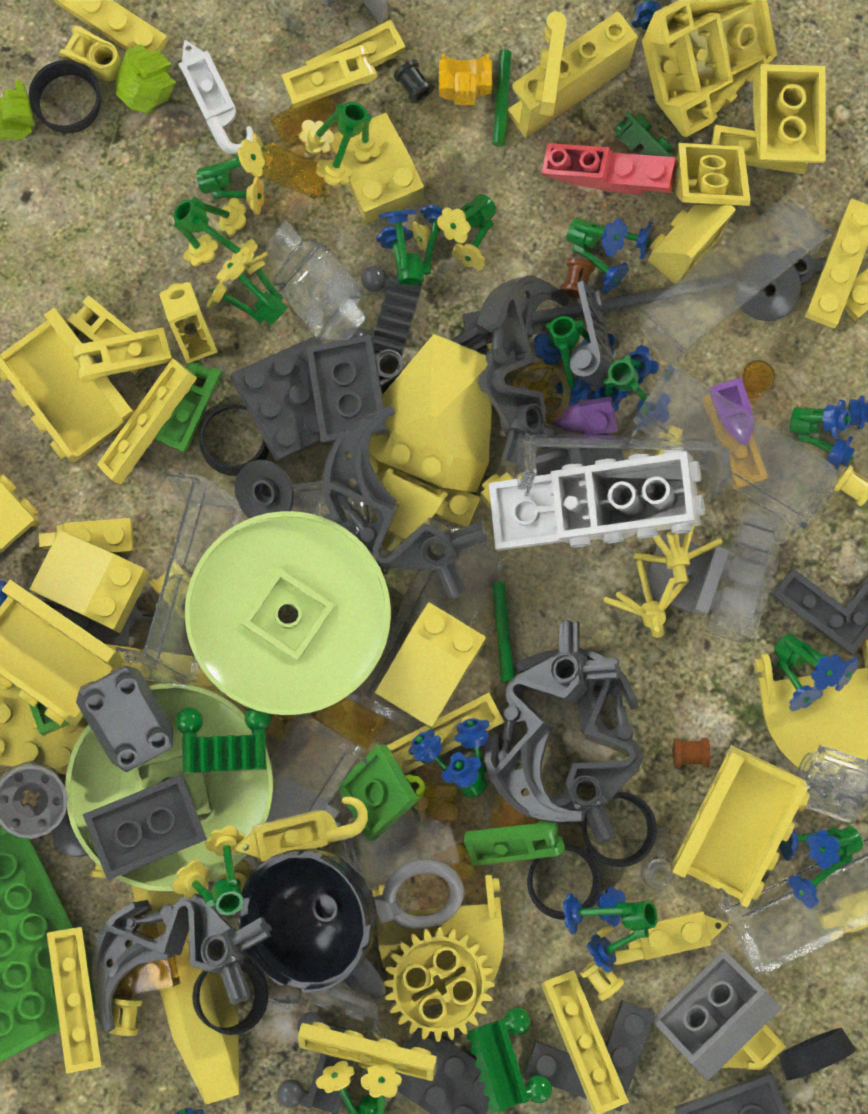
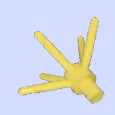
(677, 557)
(651, 611)

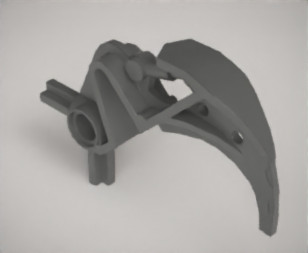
(511, 315)
(415, 549)
(548, 680)
(603, 776)
(207, 936)

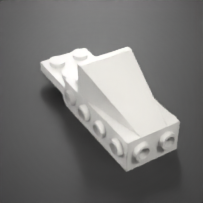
(600, 502)

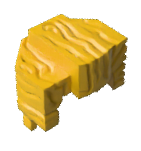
(464, 79)

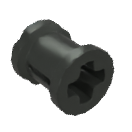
(413, 81)

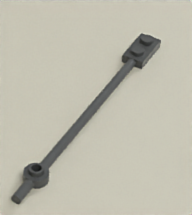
(619, 302)

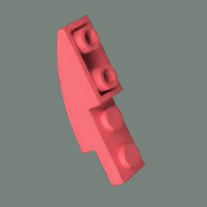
(609, 171)

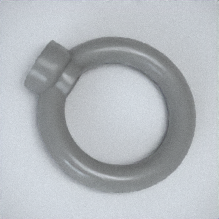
(388, 905)

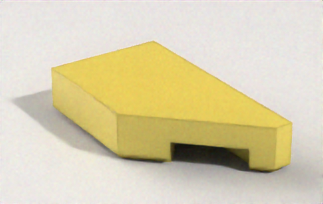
(757, 1051)

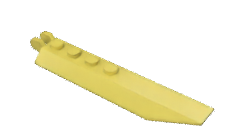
(207, 1053)

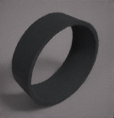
(53, 71)
(221, 468)
(646, 847)
(593, 896)
(259, 1006)
(816, 1053)

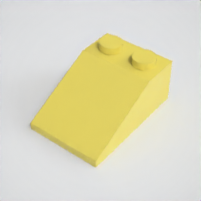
(790, 113)
(711, 174)
(384, 181)
(689, 239)
(90, 581)
(430, 665)

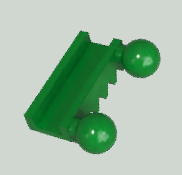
(222, 752)
(500, 1066)

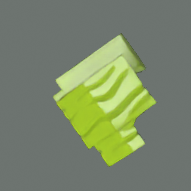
(144, 79)
(15, 113)

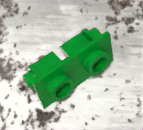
(637, 132)

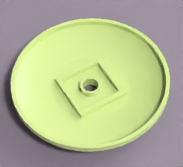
(277, 564)
(219, 797)

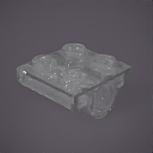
(835, 783)

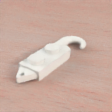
(210, 95)

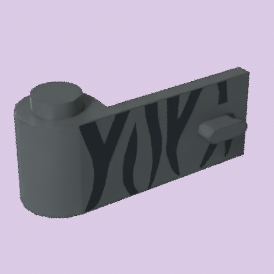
(594, 358)

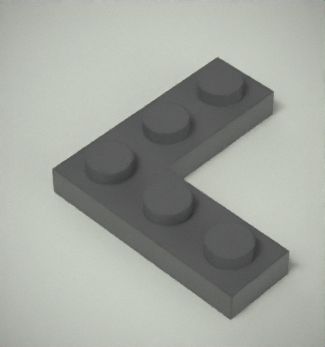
(840, 624)
(623, 1045)

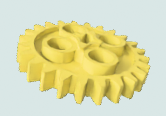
(453, 1011)

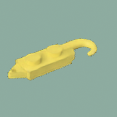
(301, 832)
(670, 937)

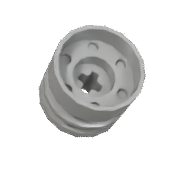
(51, 805)

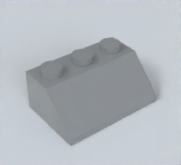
(716, 1014)

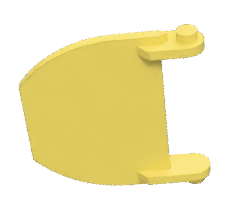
(833, 720)
(478, 921)

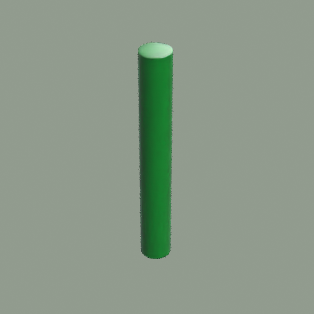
(502, 96)
(502, 631)

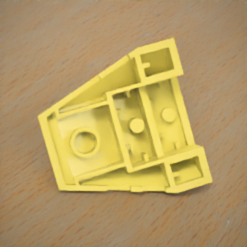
(704, 55)
(439, 417)

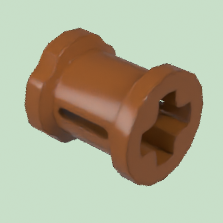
(578, 271)
(691, 752)

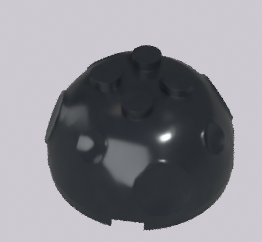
(317, 917)

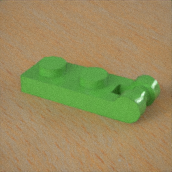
(185, 419)
(514, 843)

